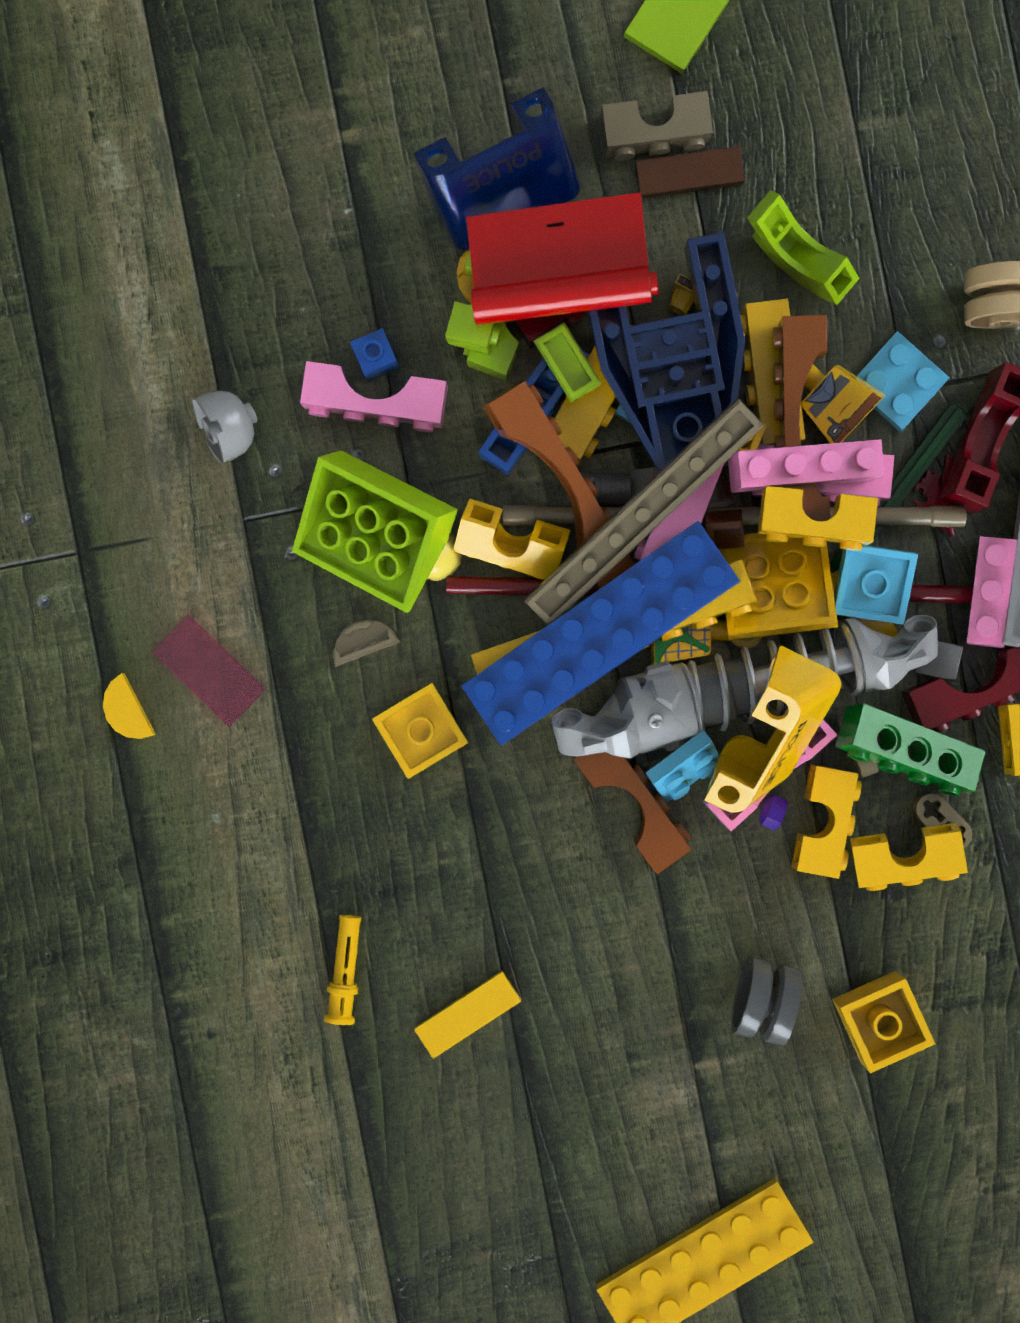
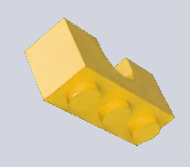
(784, 517)
(485, 539)
(825, 851)
(939, 857)

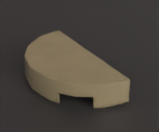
(361, 640)

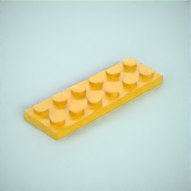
(707, 1260)

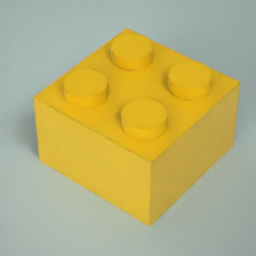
(883, 1021)

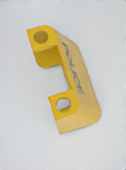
(752, 769)

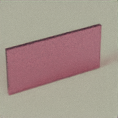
(209, 671)

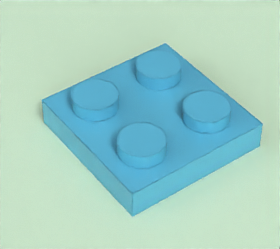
(904, 378)
(875, 583)
(684, 767)

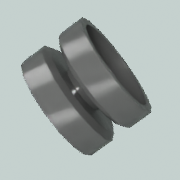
(766, 1001)

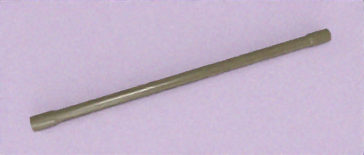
(934, 516)

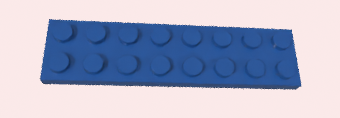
(601, 633)

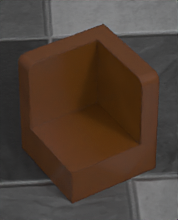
(725, 528)

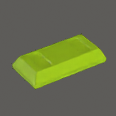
(567, 362)

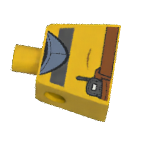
(838, 401)

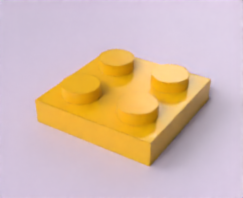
(420, 730)

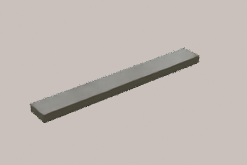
(644, 512)

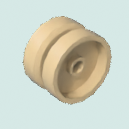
(994, 294)

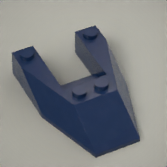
(679, 369)

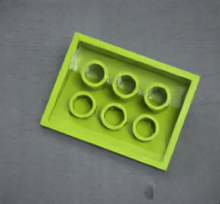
(372, 529)

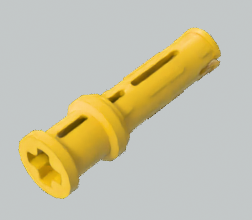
(348, 927)

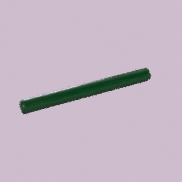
(918, 463)

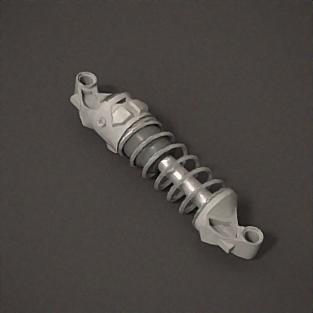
(677, 702)

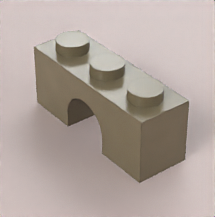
(629, 135)

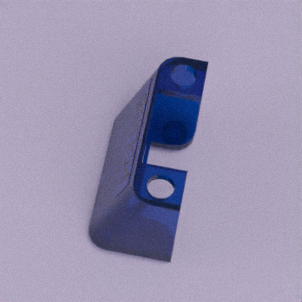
(512, 175)

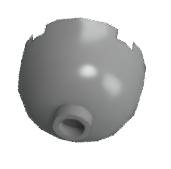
(226, 423)

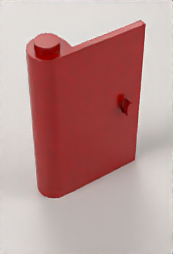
(559, 259)

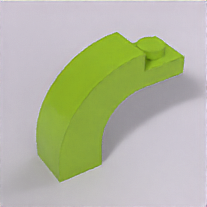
(798, 254)

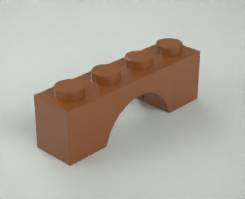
(658, 838)

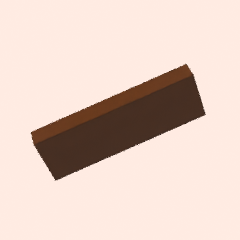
(690, 172)

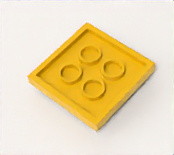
(790, 588)

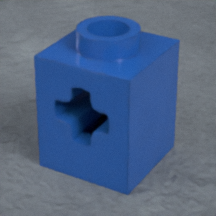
(374, 355)

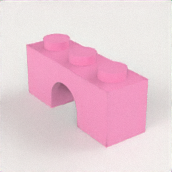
(991, 591)

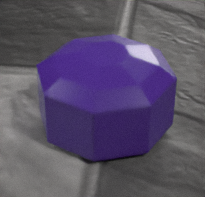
(772, 812)

